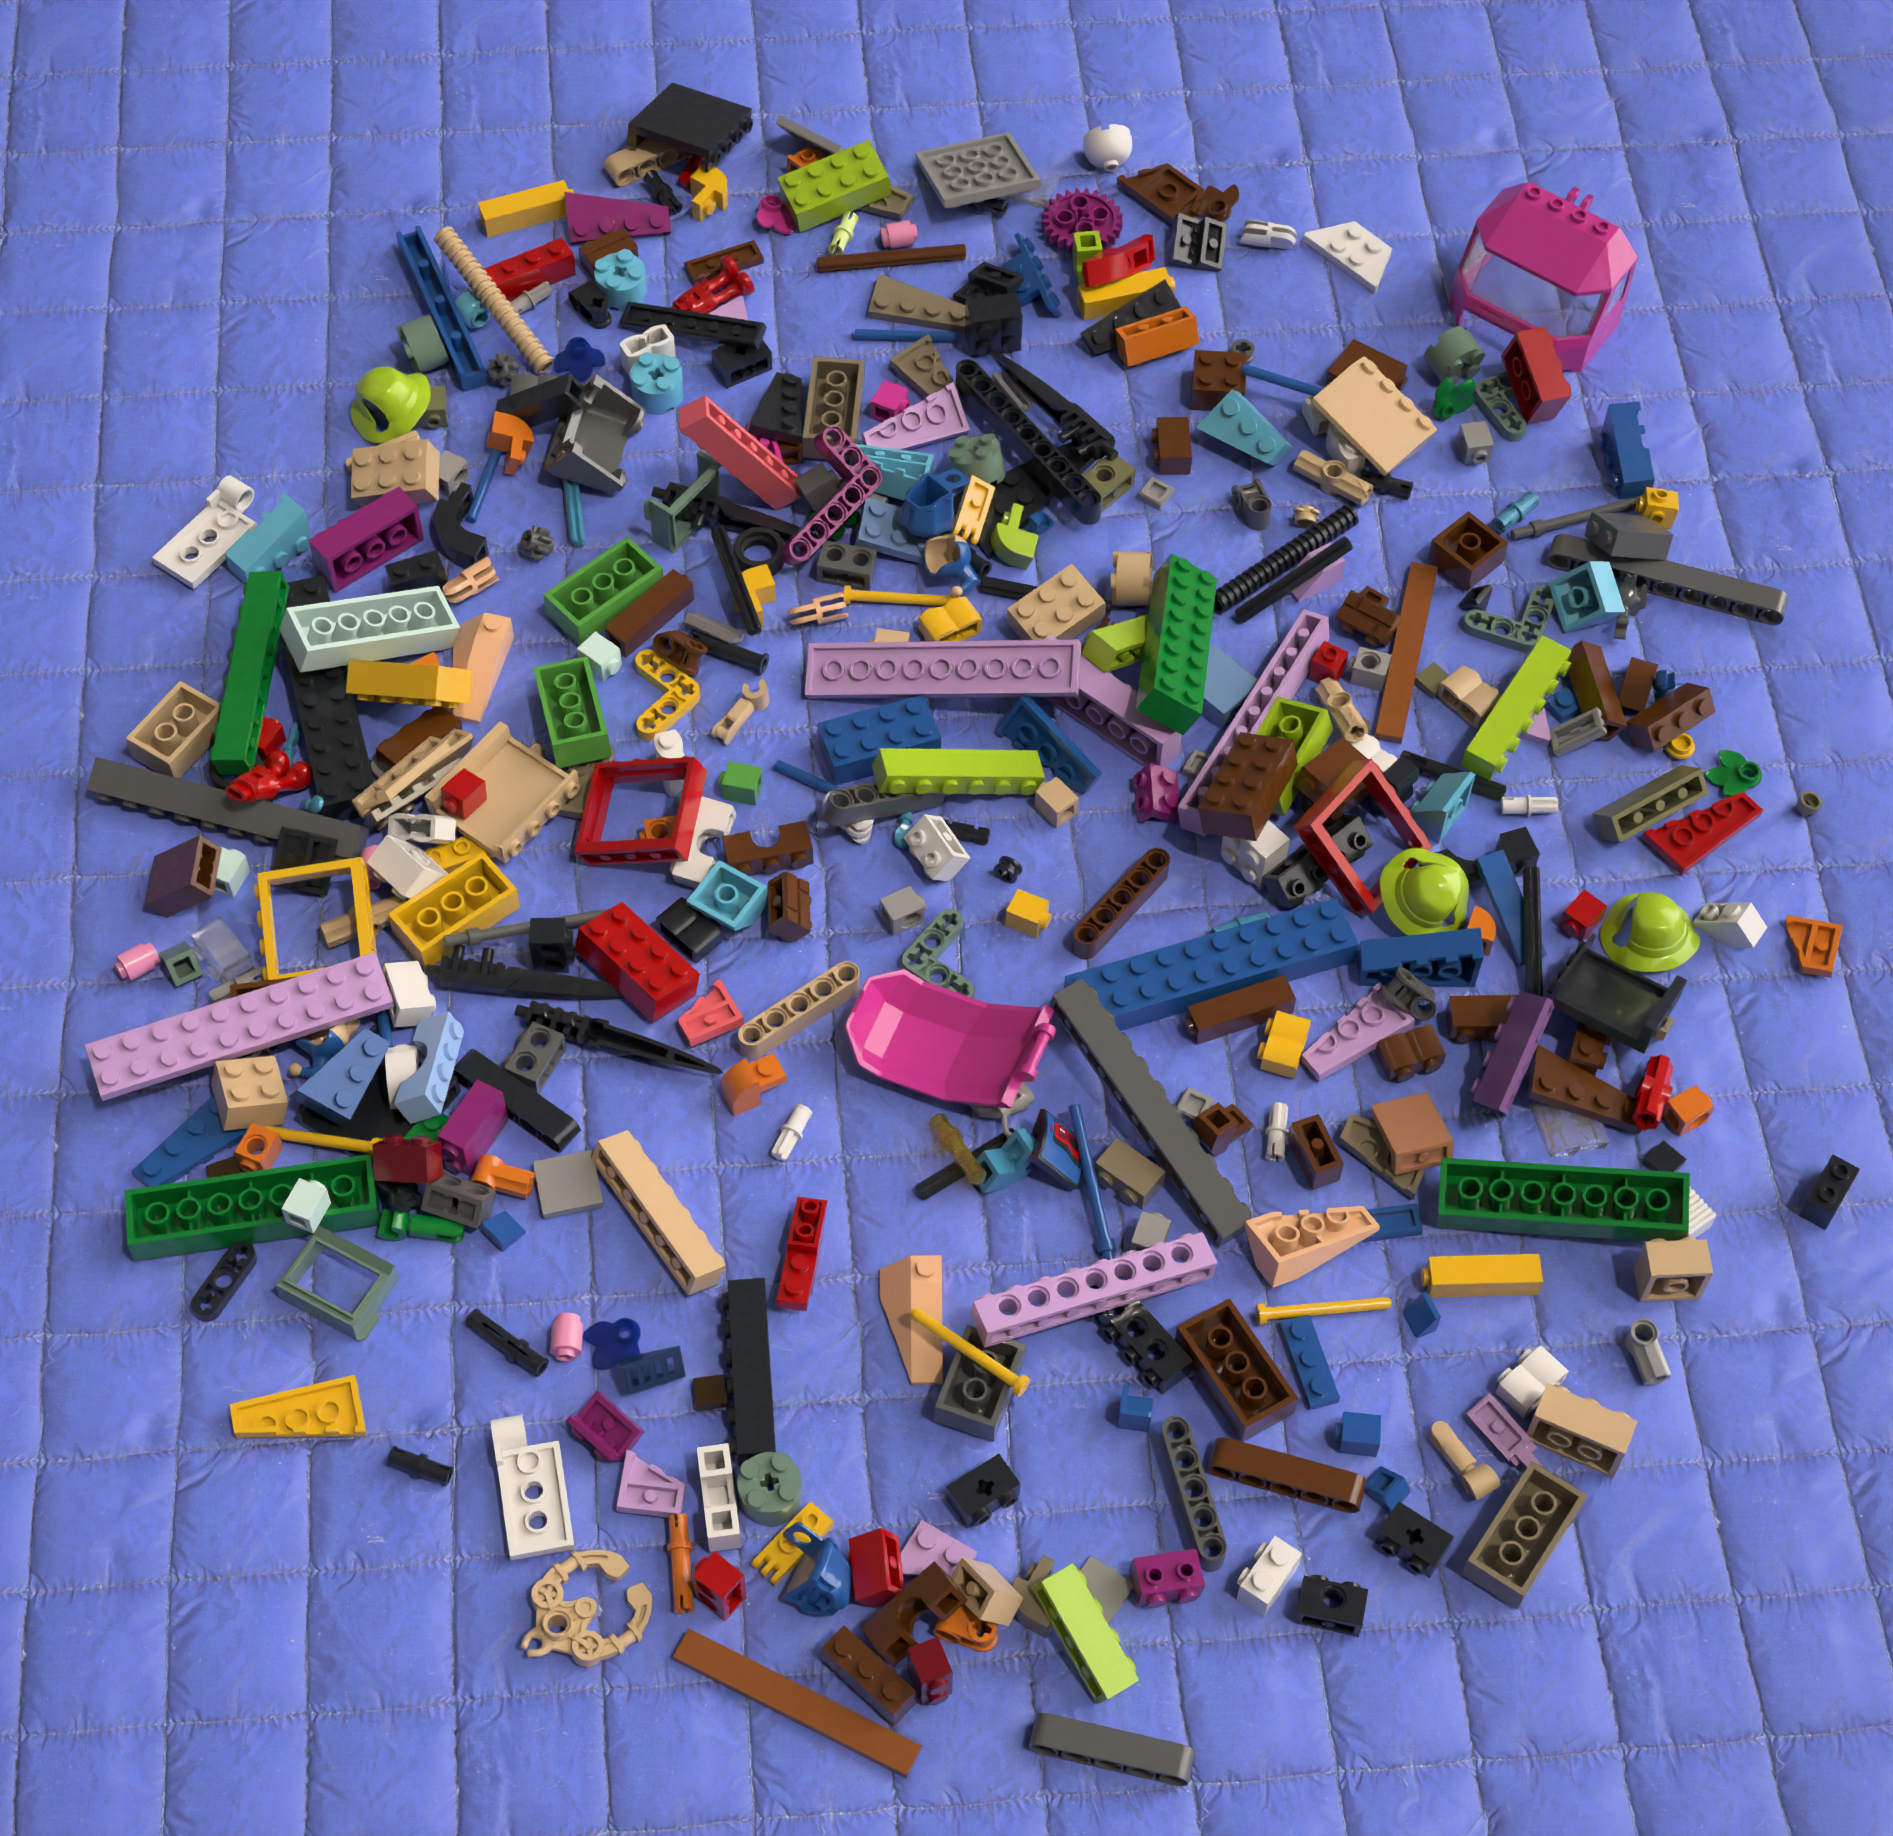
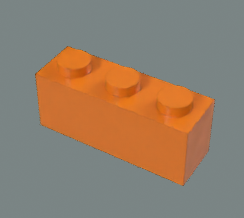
(1157, 336)

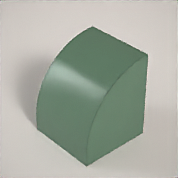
(181, 963)

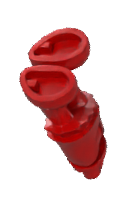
(700, 297)
(267, 780)

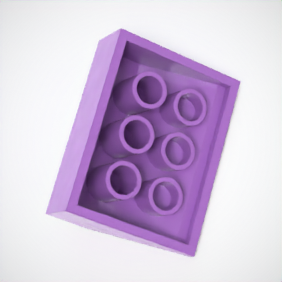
(1513, 1051)

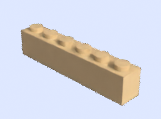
(658, 1212)

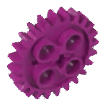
(1080, 214)

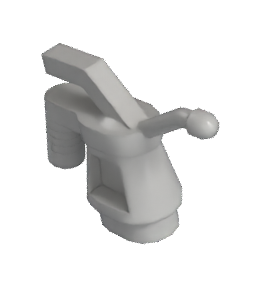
(1022, 1102)

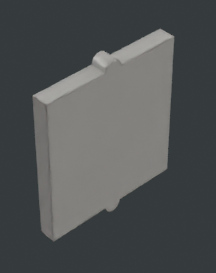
(1106, 1586)

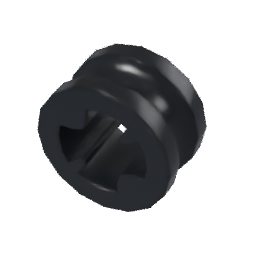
(1008, 869)

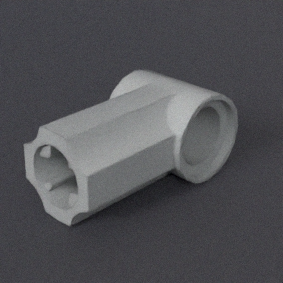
(1647, 1353)

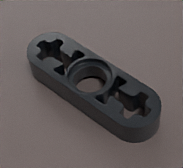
(204, 1294)

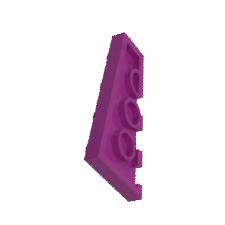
(594, 216)

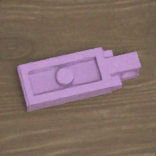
(1503, 1431)

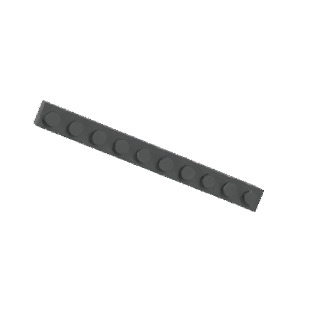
(214, 807)
(1150, 1112)

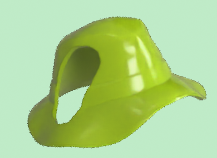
(397, 395)
(1424, 895)
(1659, 935)

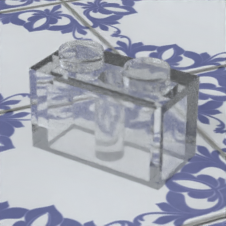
(221, 951)

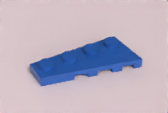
(1035, 730)
(187, 1146)

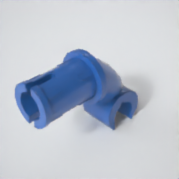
(1664, 684)

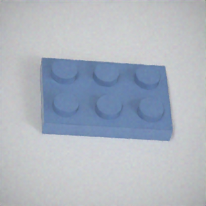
(882, 531)

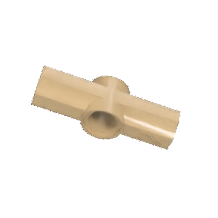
(1333, 477)
(1341, 710)
(345, 927)

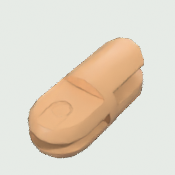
(470, 581)
(818, 610)

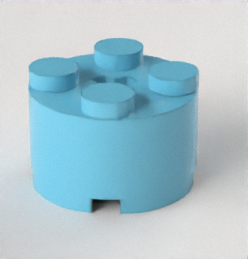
(621, 278)
(657, 383)

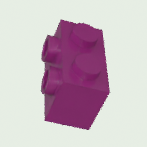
(1167, 1578)

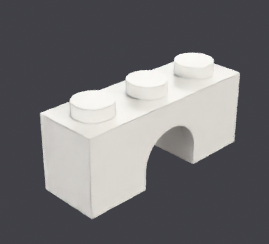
(713, 820)
(719, 1497)

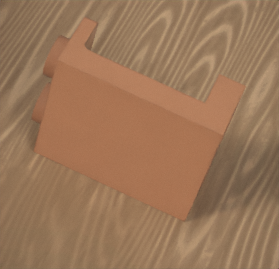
(1412, 1132)

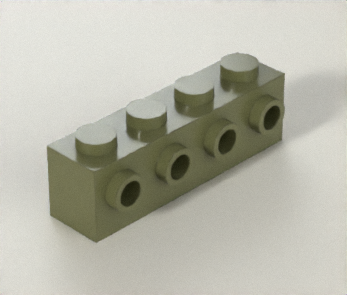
(1650, 803)

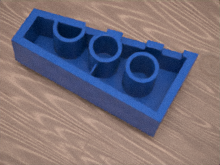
(1434, 958)

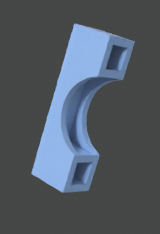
(426, 1090)

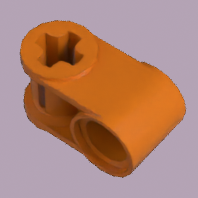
(963, 1629)

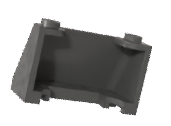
(592, 439)

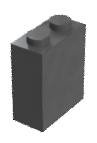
(1628, 535)

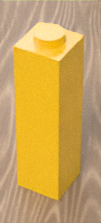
(524, 208)
(1105, 298)
(1482, 1275)

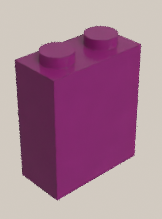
(473, 1128)

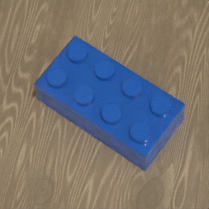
(854, 739)

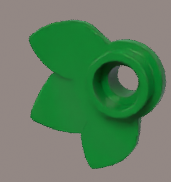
(1452, 398)
(1732, 773)

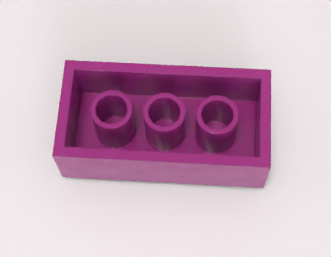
(366, 539)

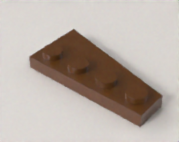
(1579, 1092)

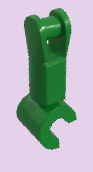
(396, 1224)

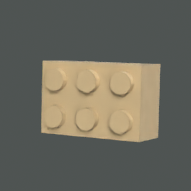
(404, 465)
(1057, 608)
(175, 731)
(1581, 1430)

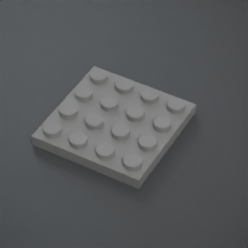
(977, 170)

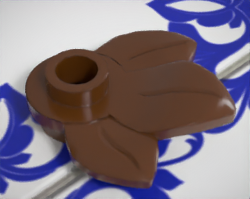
(1218, 204)

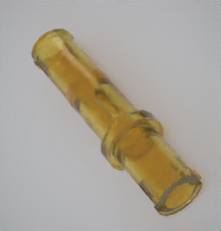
(952, 1141)

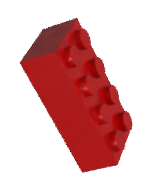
(637, 961)

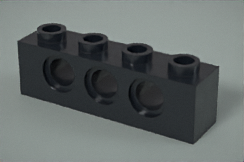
(1155, 1339)

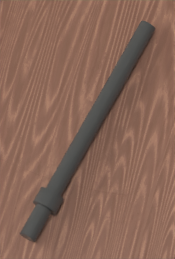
(1539, 527)
(474, 935)

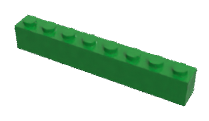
(249, 673)

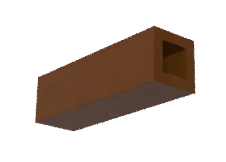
(650, 612)
(1595, 686)
(1238, 1010)

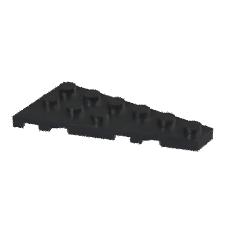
(1022, 488)

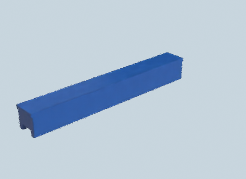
(442, 309)

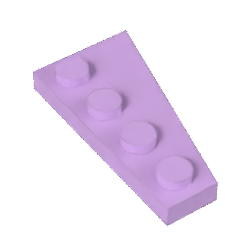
(927, 422)
(1356, 1034)

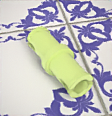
(843, 233)

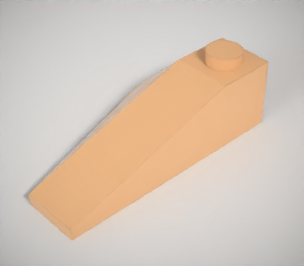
(481, 647)
(1296, 1244)
(911, 1285)

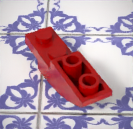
(1119, 262)
(802, 1254)

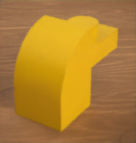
(709, 192)
(760, 587)

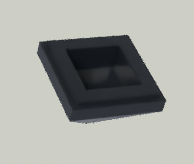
(1477, 598)

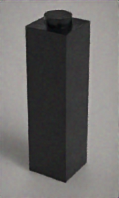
(545, 400)

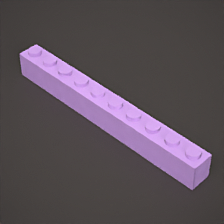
(1279, 679)

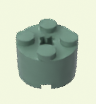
(422, 344)
(1455, 355)
(977, 457)
(768, 1471)

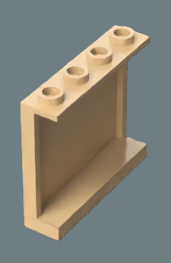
(520, 793)

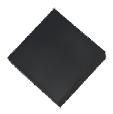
(1664, 1159)

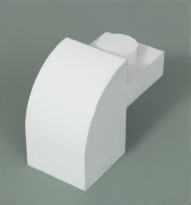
(400, 1064)

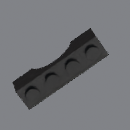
(1517, 847)

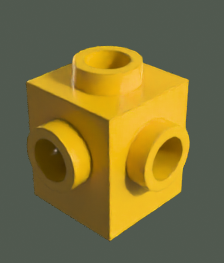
(1659, 506)

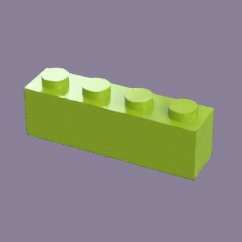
(1117, 644)
(1085, 1633)

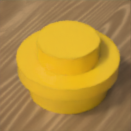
(1681, 747)

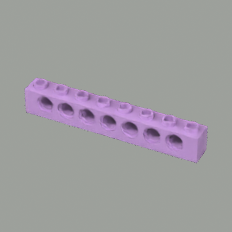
(1084, 1301)

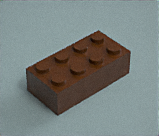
(1248, 786)
(1236, 1370)

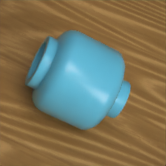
(472, 310)

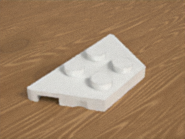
(1353, 251)

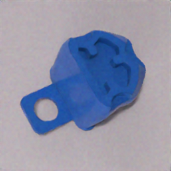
(929, 504)
(822, 1576)

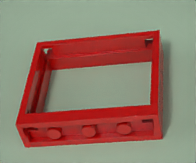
(640, 851)
(1328, 854)

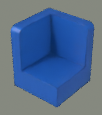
(1134, 1412)

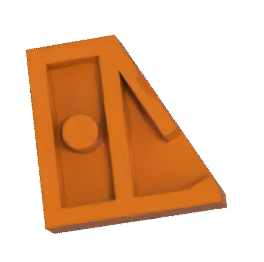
(1814, 944)

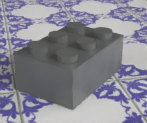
(974, 1397)

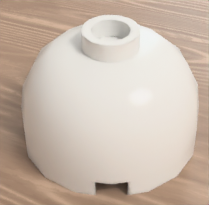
(1108, 147)

